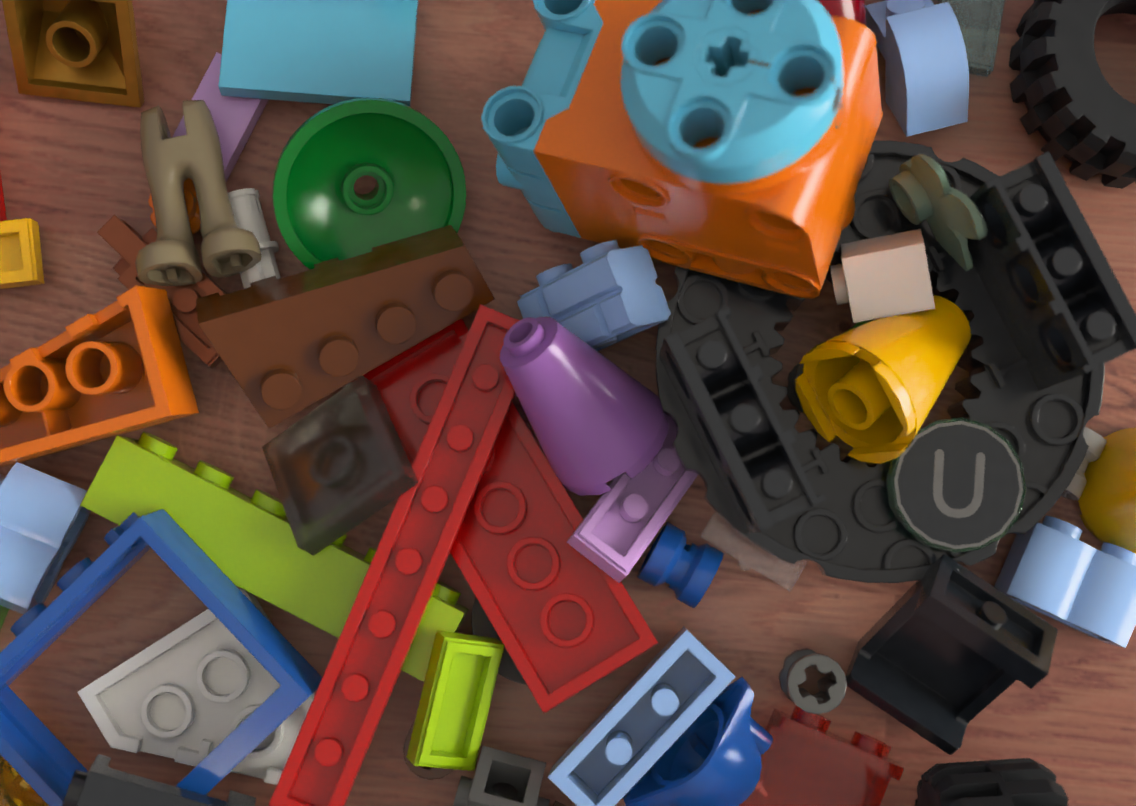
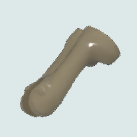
(167, 164)

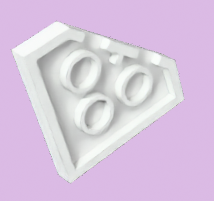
(191, 696)

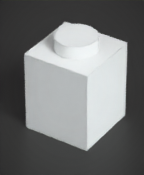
(884, 276)

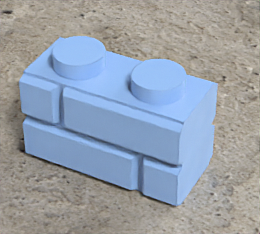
(603, 297)

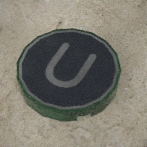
(957, 485)

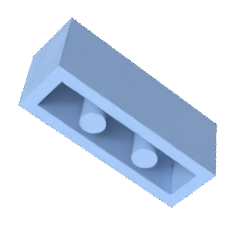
(641, 723)

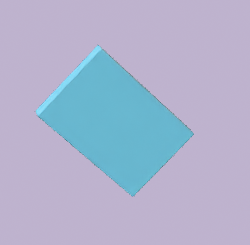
(319, 50)

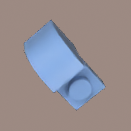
(923, 63)

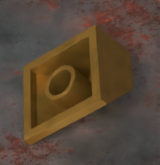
(75, 50)

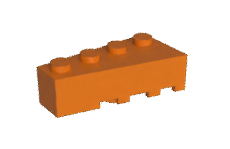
(96, 380)

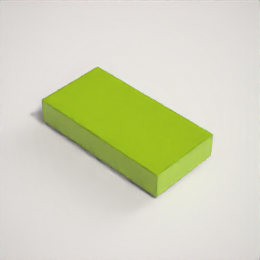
(455, 701)

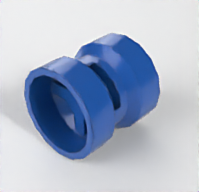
(681, 565)

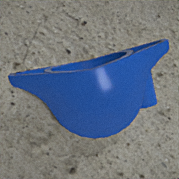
(712, 760)

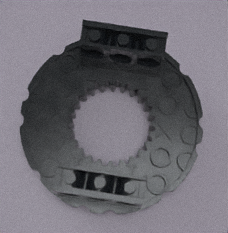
(1041, 331)

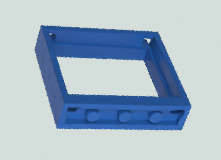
(38, 752)

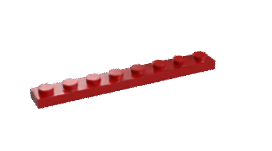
(402, 574)

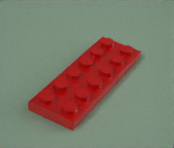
(543, 597)

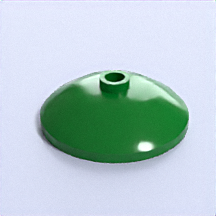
(408, 155)

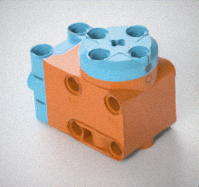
(695, 131)

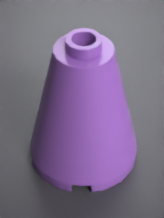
(581, 406)

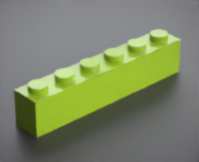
(252, 540)

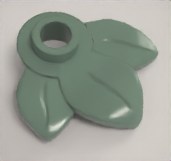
(925, 194)

